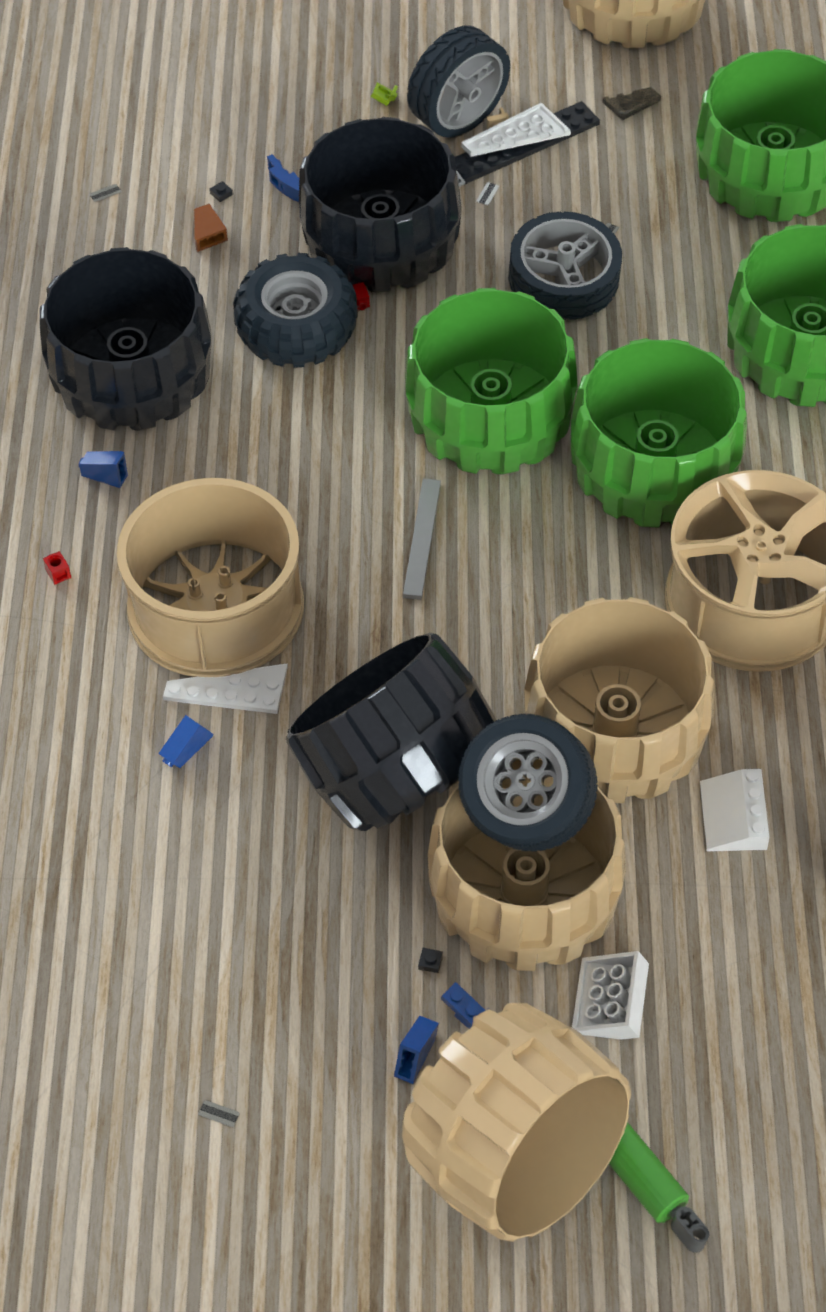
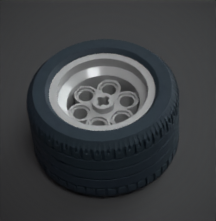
(564, 803)

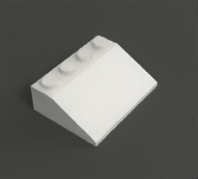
(735, 811)
(611, 995)

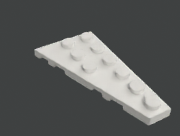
(522, 129)
(251, 690)

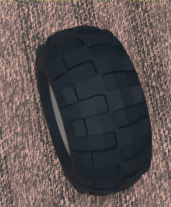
(295, 310)

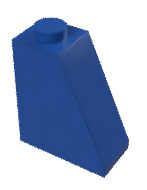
(104, 467)
(184, 742)
(415, 1049)

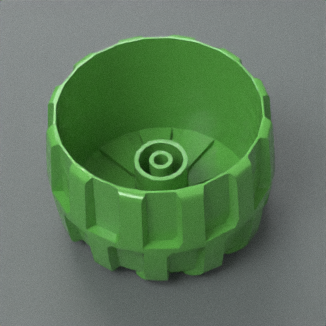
(766, 135)
(781, 315)
(491, 380)
(655, 427)

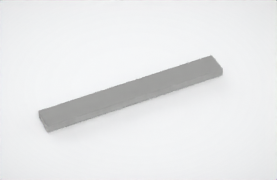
(422, 539)

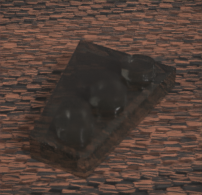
(630, 104)

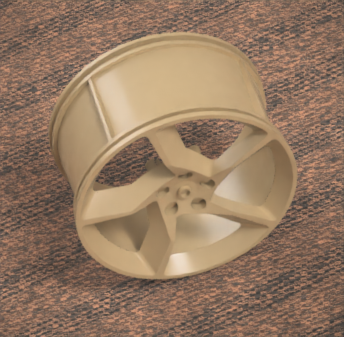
(760, 525)

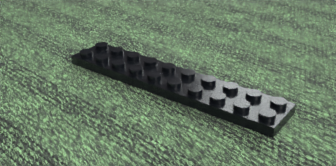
(575, 117)

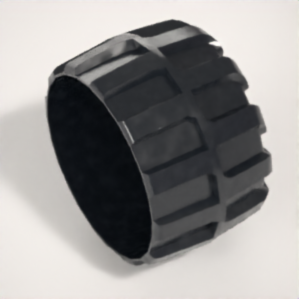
(381, 202)
(126, 338)
(390, 732)

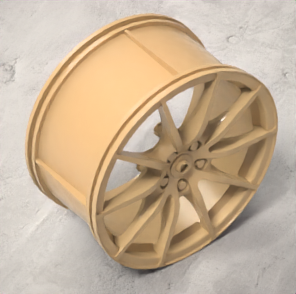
(218, 621)

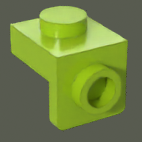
(384, 94)

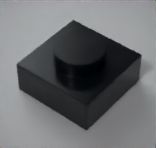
(221, 191)
(430, 960)

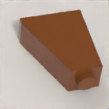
(208, 228)

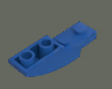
(283, 180)
(462, 1004)

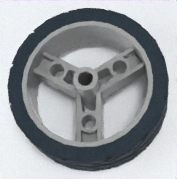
(474, 79)
(577, 241)

